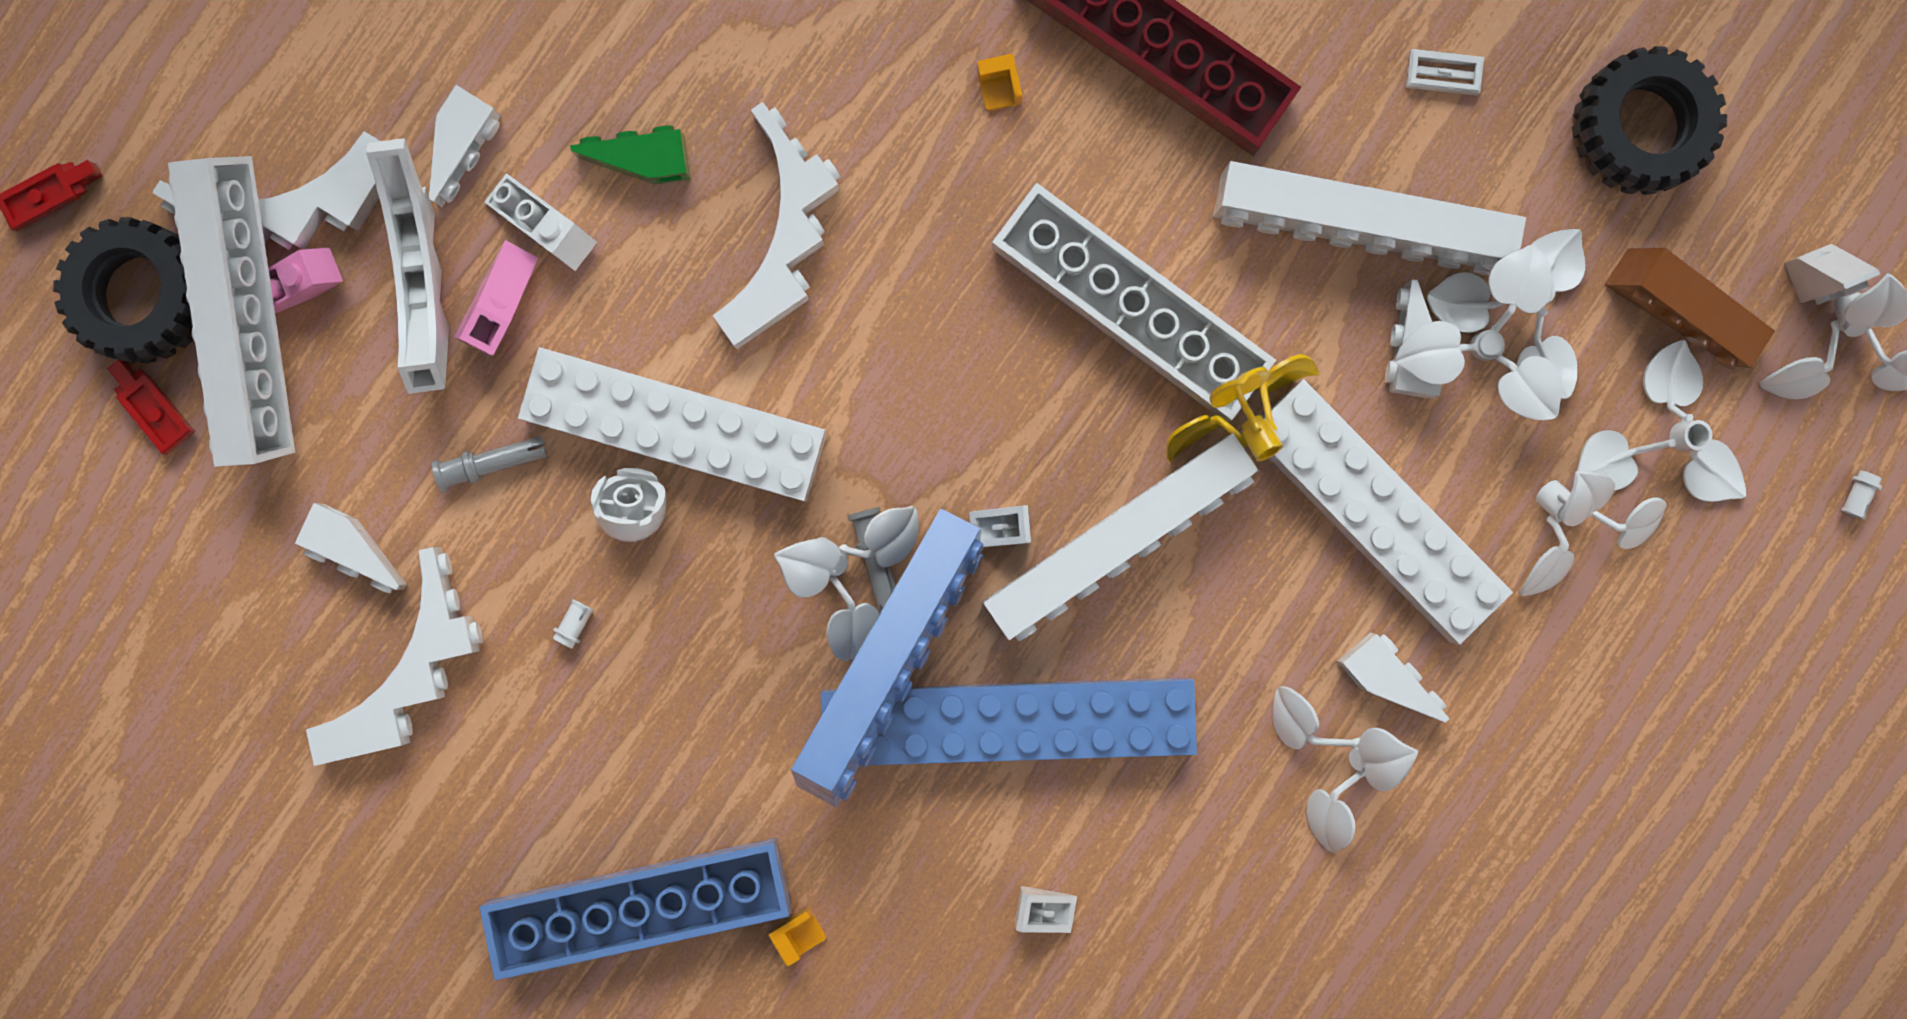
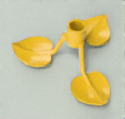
(1257, 433)

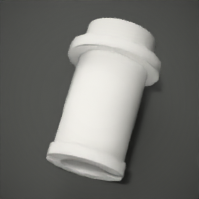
(1861, 494)
(572, 624)

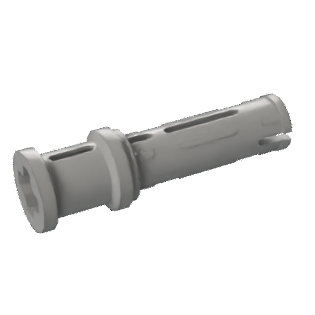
(472, 467)
(880, 577)

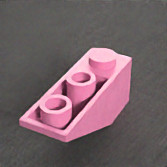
(303, 277)
(497, 299)

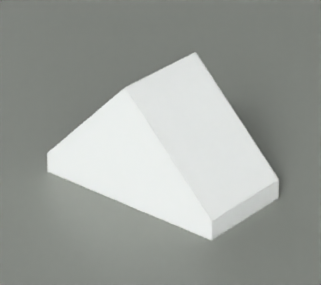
(1002, 525)
(1044, 911)

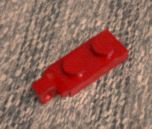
(46, 192)
(150, 407)

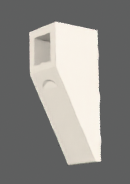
(459, 134)
(541, 222)
(1828, 274)
(1412, 317)
(345, 541)
(1381, 673)

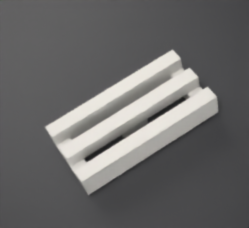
(1443, 86)

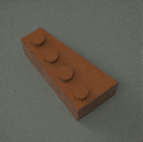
(1690, 305)

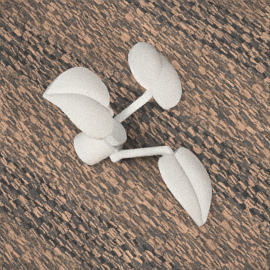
(1465, 297)
(1856, 315)
(1678, 380)
(1533, 386)
(1588, 495)
(814, 562)
(1374, 755)

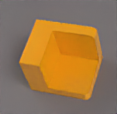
(999, 82)
(797, 935)

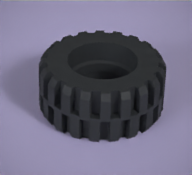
(1684, 89)
(85, 287)

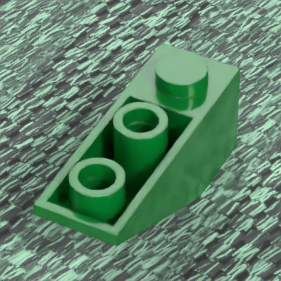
(648, 157)

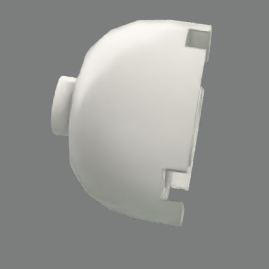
(629, 504)

